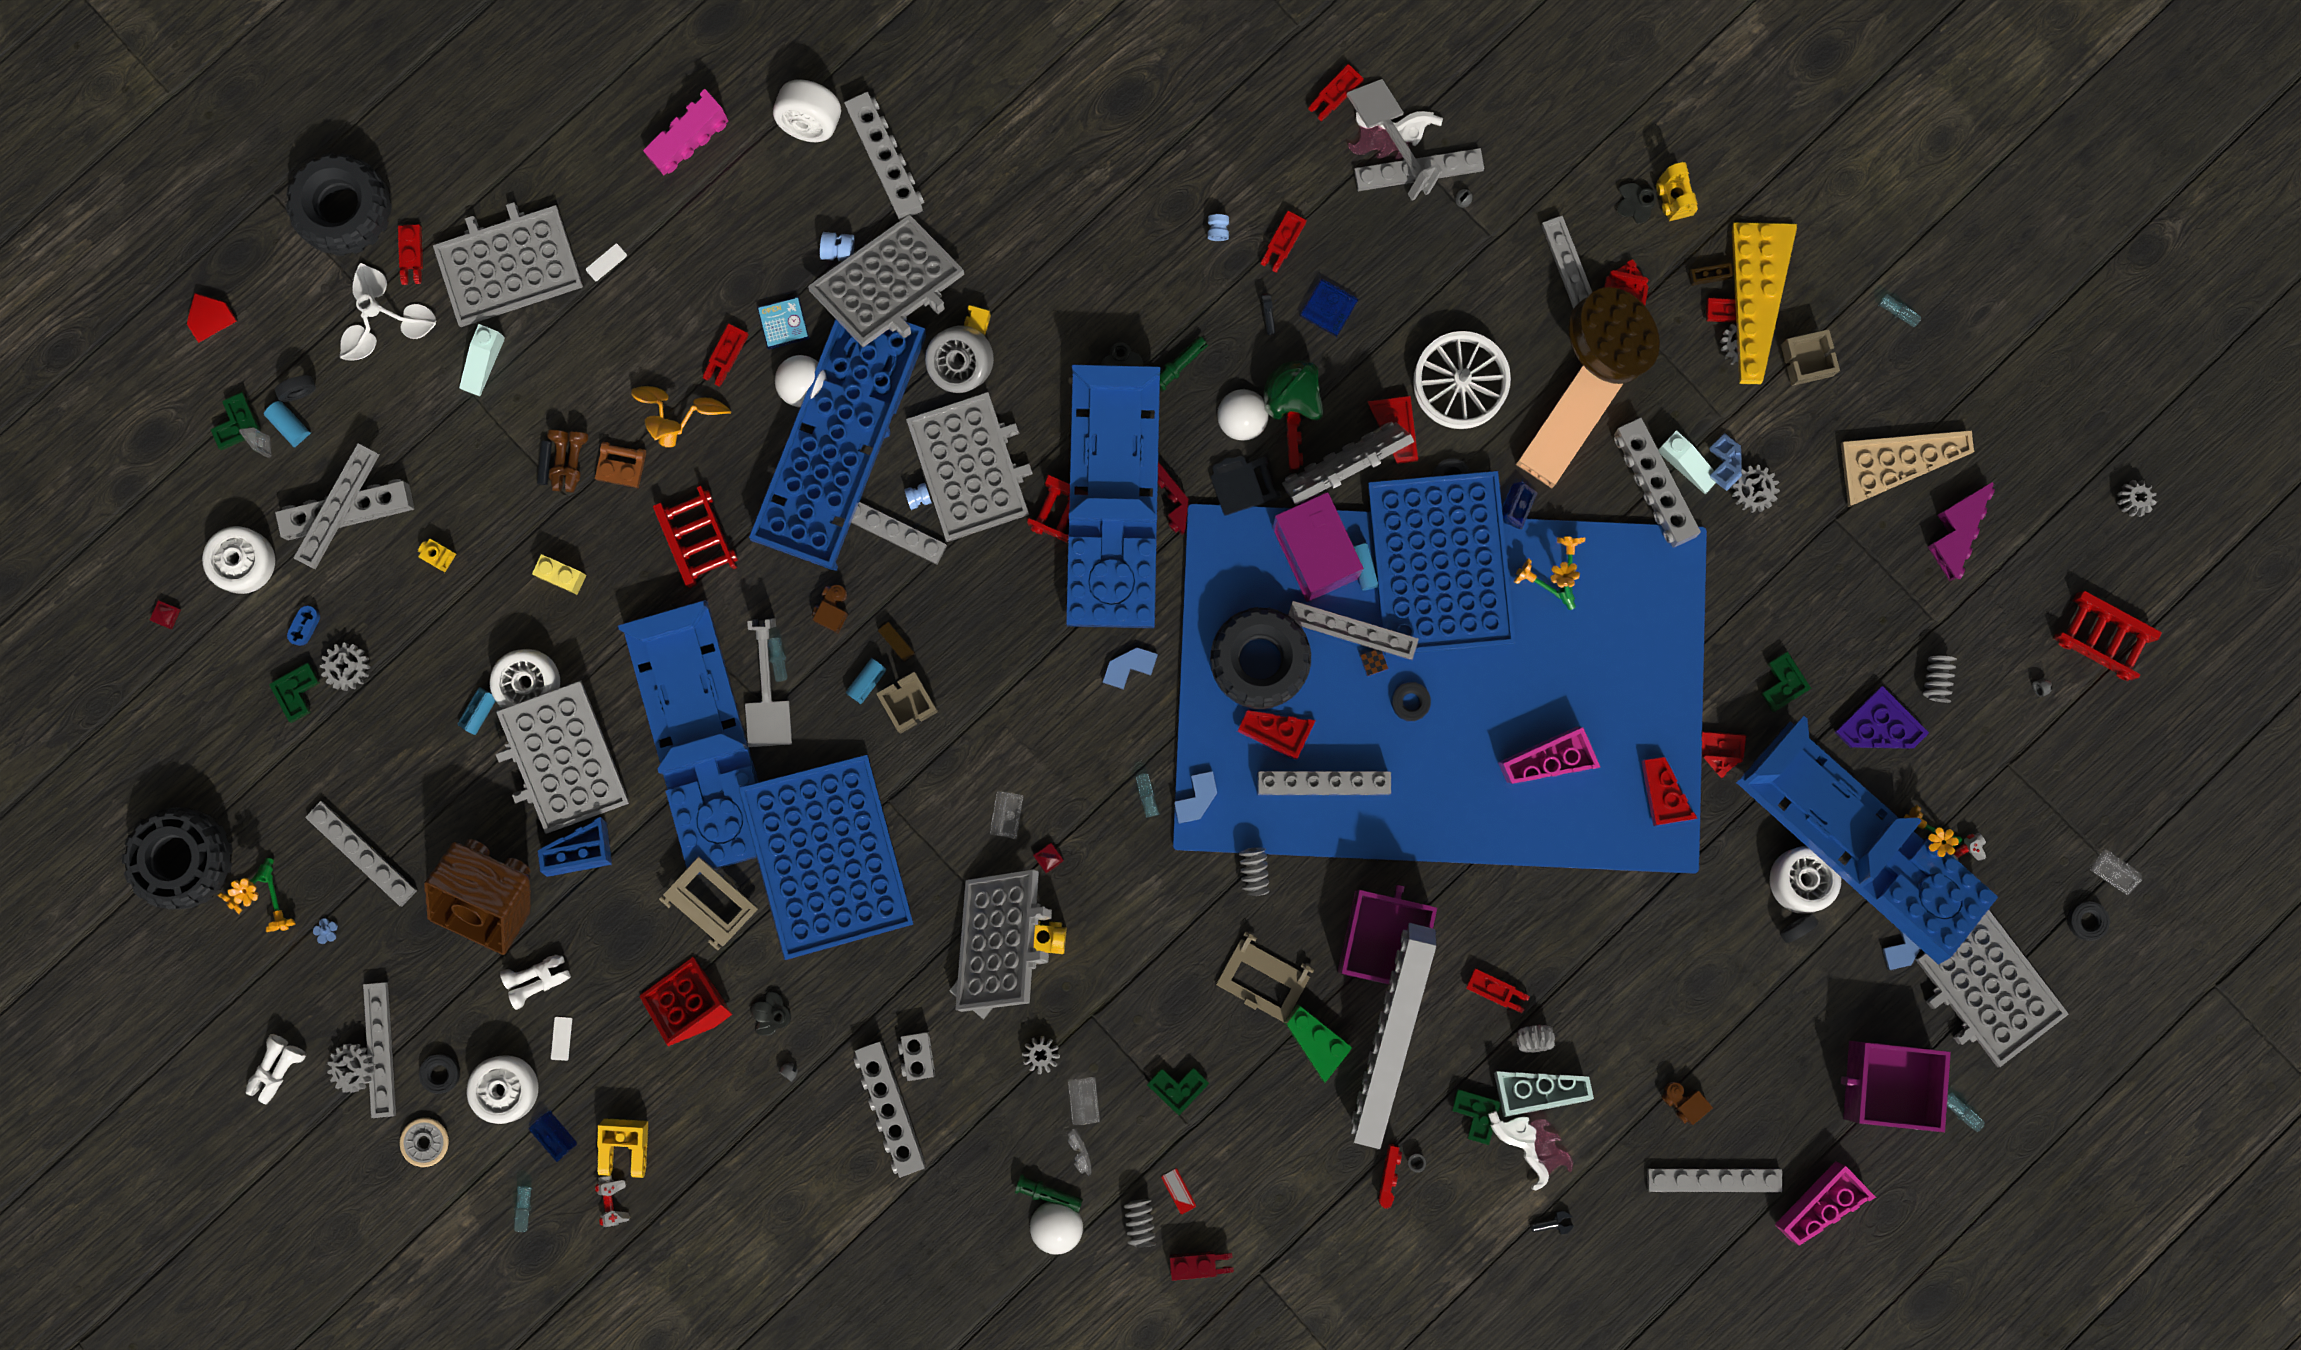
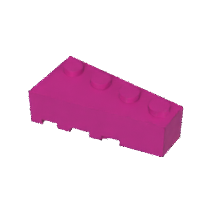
(686, 133)
(1553, 757)
(1824, 1203)

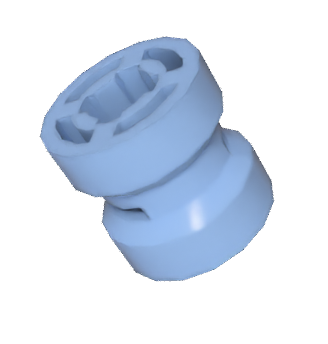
(1218, 229)
(916, 496)

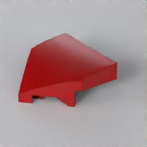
(1630, 280)
(208, 317)
(1722, 750)

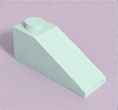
(480, 359)
(1688, 461)

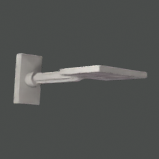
(1378, 106)
(768, 720)

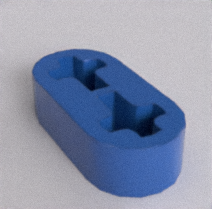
(298, 624)

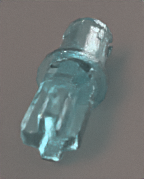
(1900, 310)
(777, 659)
(1147, 795)
(1963, 1112)
(522, 1209)

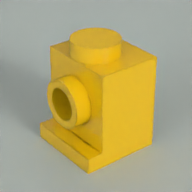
(978, 319)
(442, 558)

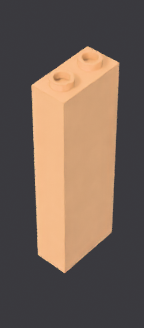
(1567, 427)

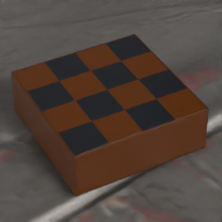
(1373, 662)

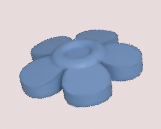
(325, 931)

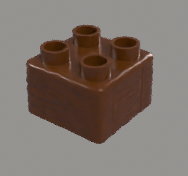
(479, 895)

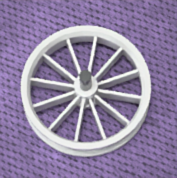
(1461, 379)

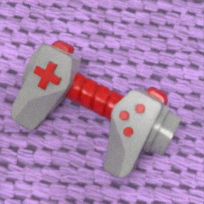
(1972, 844)
(607, 1188)

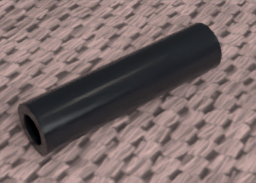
(544, 463)

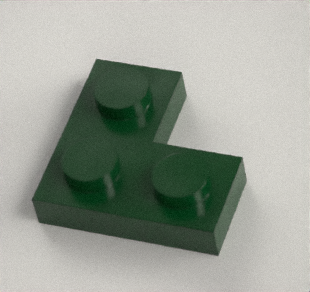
(240, 418)
(1790, 685)
(289, 690)
(1178, 1095)
(1478, 1109)

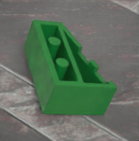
(1318, 1042)

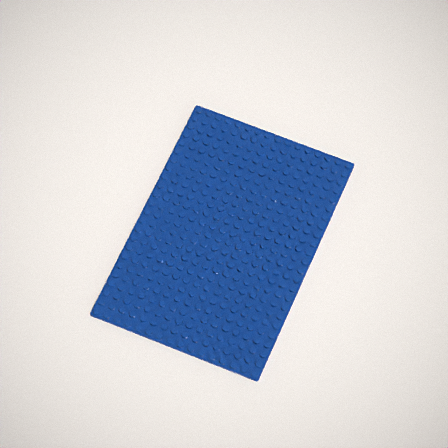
(1614, 664)

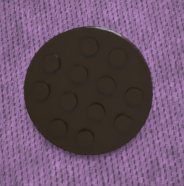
(1614, 335)

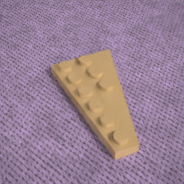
(1888, 462)

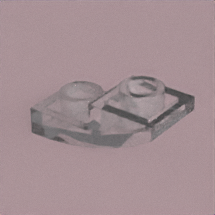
(1082, 1159)

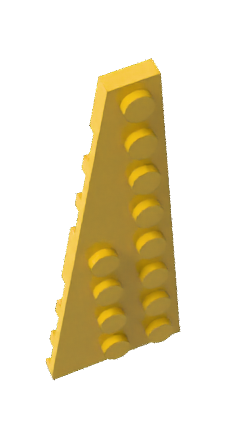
(1760, 273)

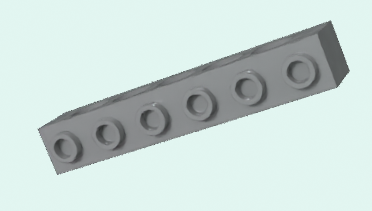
(858, 109)
(1637, 432)
(400, 502)
(1323, 783)
(915, 1160)

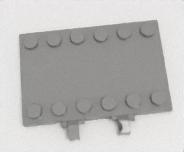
(507, 264)
(887, 282)
(1347, 462)
(969, 466)
(561, 757)
(999, 941)
(1993, 992)

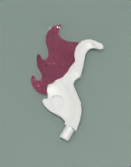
(1376, 137)
(1537, 1145)

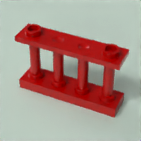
(1055, 487)
(673, 535)
(2125, 624)

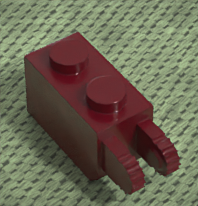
(1198, 1265)

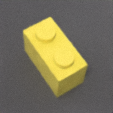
(559, 574)

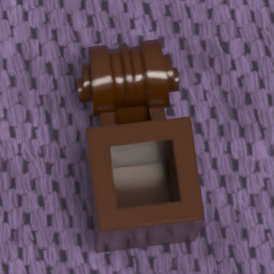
(827, 612)
(1689, 1108)

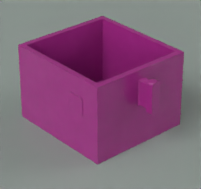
(1317, 546)
(1376, 933)
(1896, 1086)

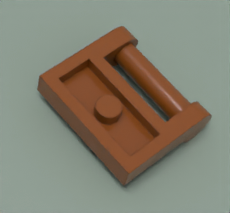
(620, 472)

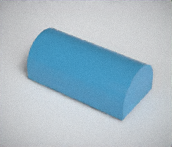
(286, 423)
(1368, 576)
(866, 681)
(477, 711)

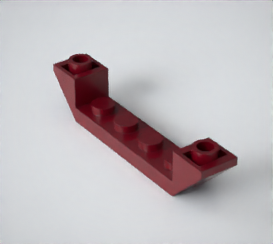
(1178, 517)

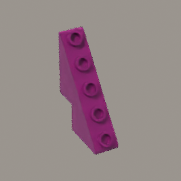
(1962, 525)

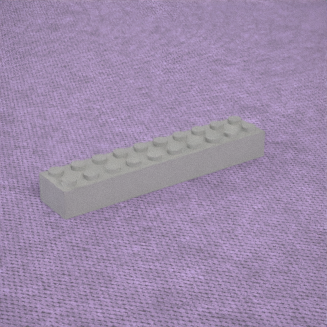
(1393, 1035)

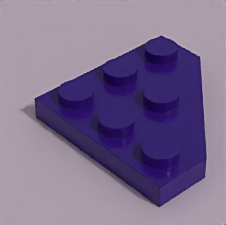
(1881, 724)

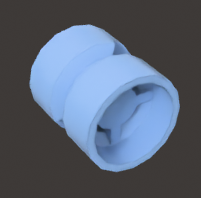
(836, 247)

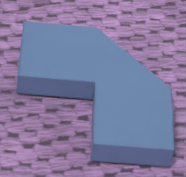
(1731, 468)
(1119, 668)
(1194, 808)
(1902, 954)

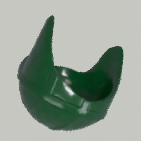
(1294, 389)

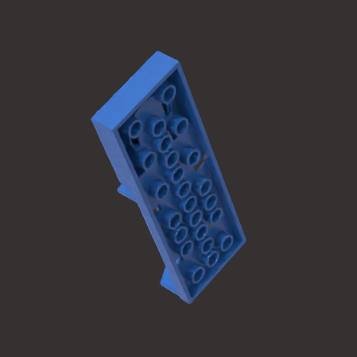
(826, 470)
(1112, 525)
(687, 701)
(1890, 865)

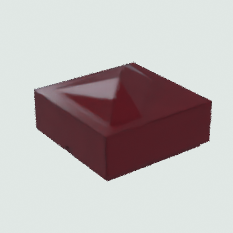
(165, 614)
(1048, 858)

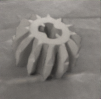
(2128, 498)
(1535, 1038)
(1039, 1047)

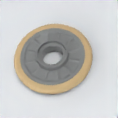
(410, 1142)

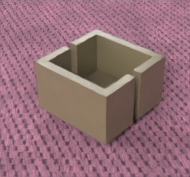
(1808, 358)
(907, 703)

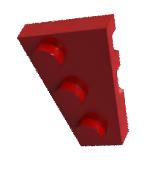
(1398, 411)
(1277, 732)
(1664, 794)

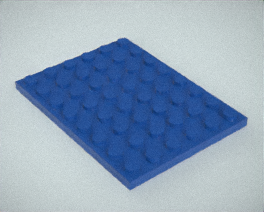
(1442, 560)
(825, 857)

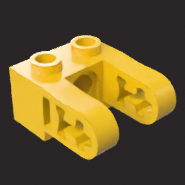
(1676, 180)
(1056, 941)
(623, 1134)

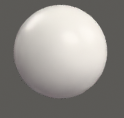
(795, 377)
(1242, 414)
(1056, 1228)

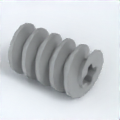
(1939, 678)
(1255, 871)
(1139, 1223)

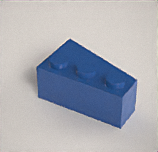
(578, 851)

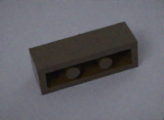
(1710, 274)
(896, 642)

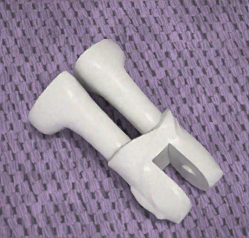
(512, 979)
(273, 1080)

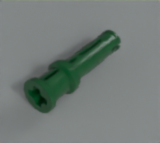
(1173, 369)
(1038, 1190)

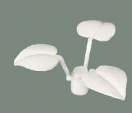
(371, 283)

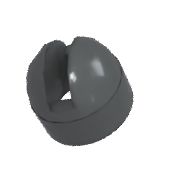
(1467, 201)
(2042, 687)
(789, 1071)
(1414, 1159)

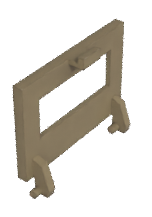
(702, 914)
(1270, 966)

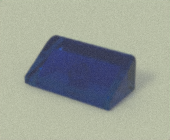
(1518, 504)
(553, 1136)

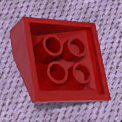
(685, 1003)

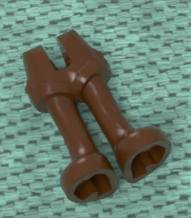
(556, 473)

